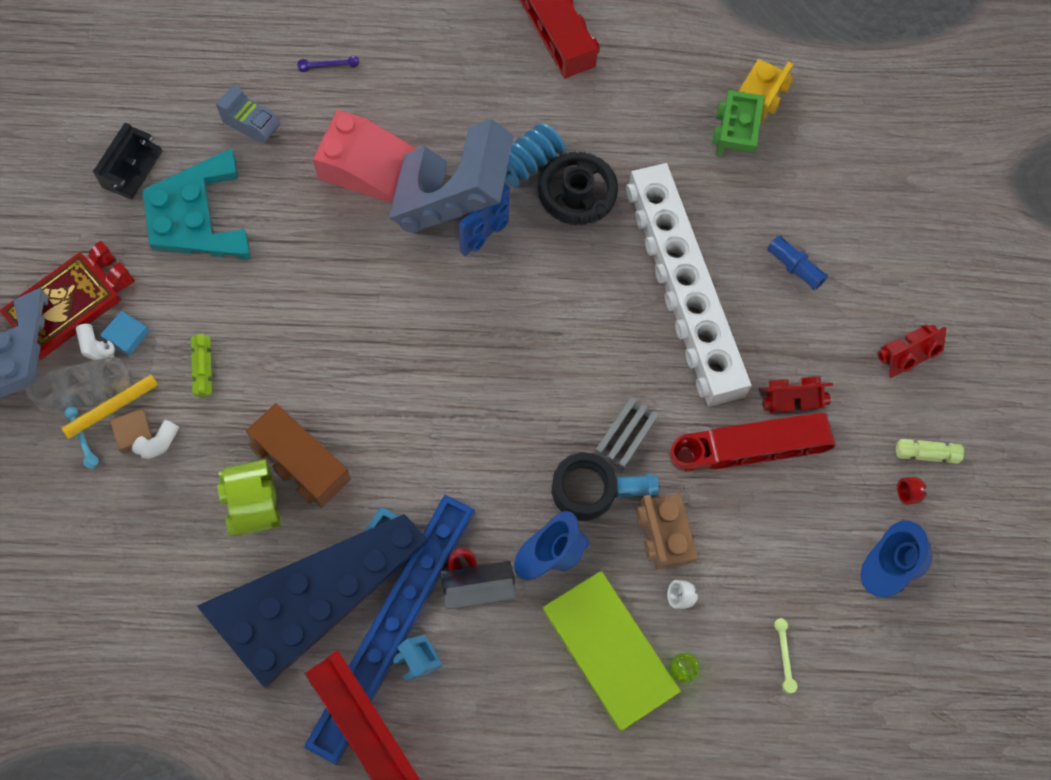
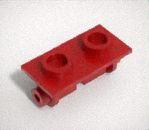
(923, 344)
(782, 395)

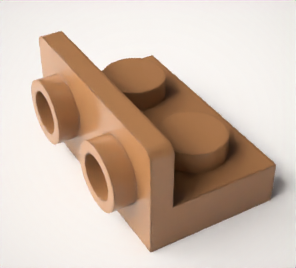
(667, 531)

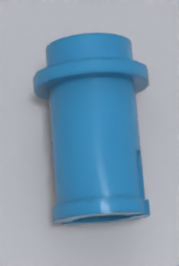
(637, 486)

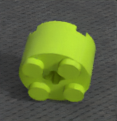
(249, 498)

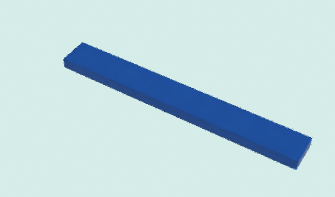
(397, 617)

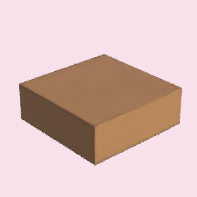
(129, 428)

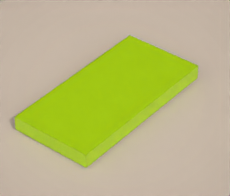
(611, 651)

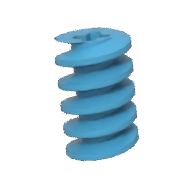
(532, 150)

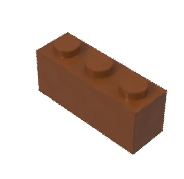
(297, 456)

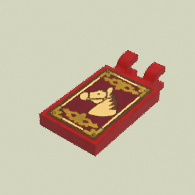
(76, 295)

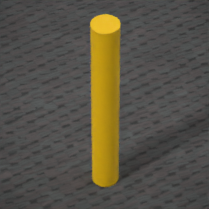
(109, 406)

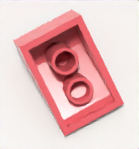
(360, 156)

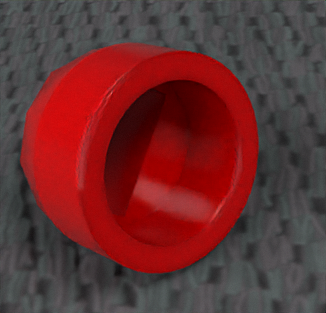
(911, 490)
(454, 562)

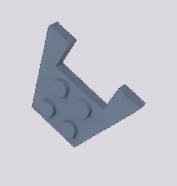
(19, 345)

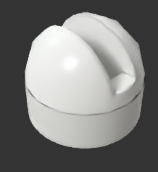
(681, 594)

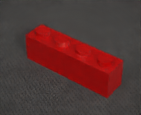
(563, 34)

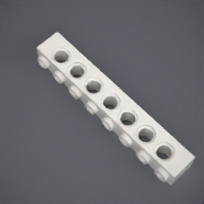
(658, 185)

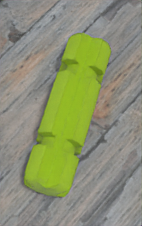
(201, 365)

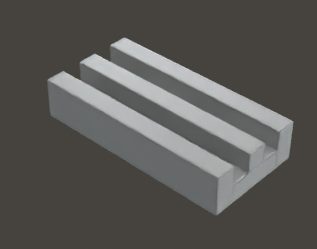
(641, 411)

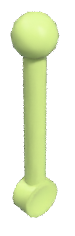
(789, 685)

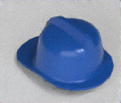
(553, 547)
(897, 559)

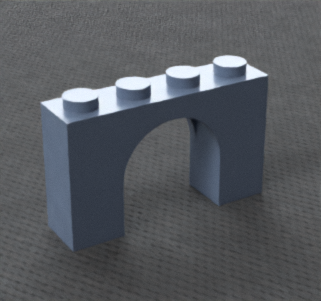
(474, 186)

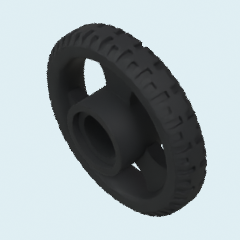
(577, 199)

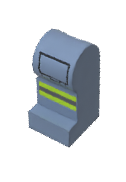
(247, 115)

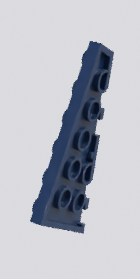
(292, 608)

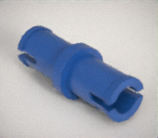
(797, 262)

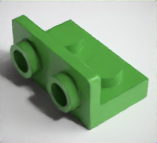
(739, 122)

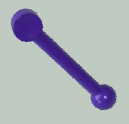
(304, 65)

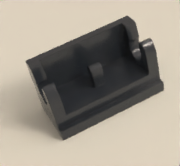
(127, 161)

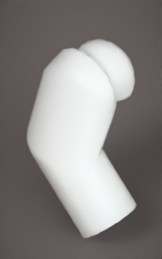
(90, 346)
(157, 445)

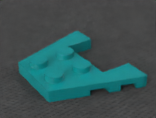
(180, 211)

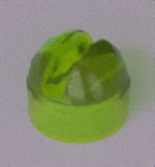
(679, 672)

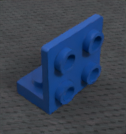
(482, 223)

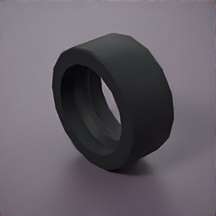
(585, 461)

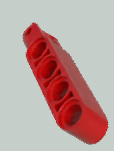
(753, 443)

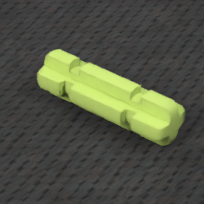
(929, 451)

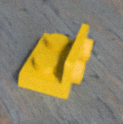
(768, 82)

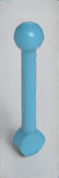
(90, 459)

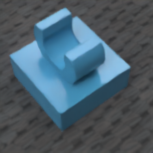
(419, 657)

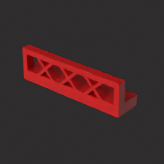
(359, 720)

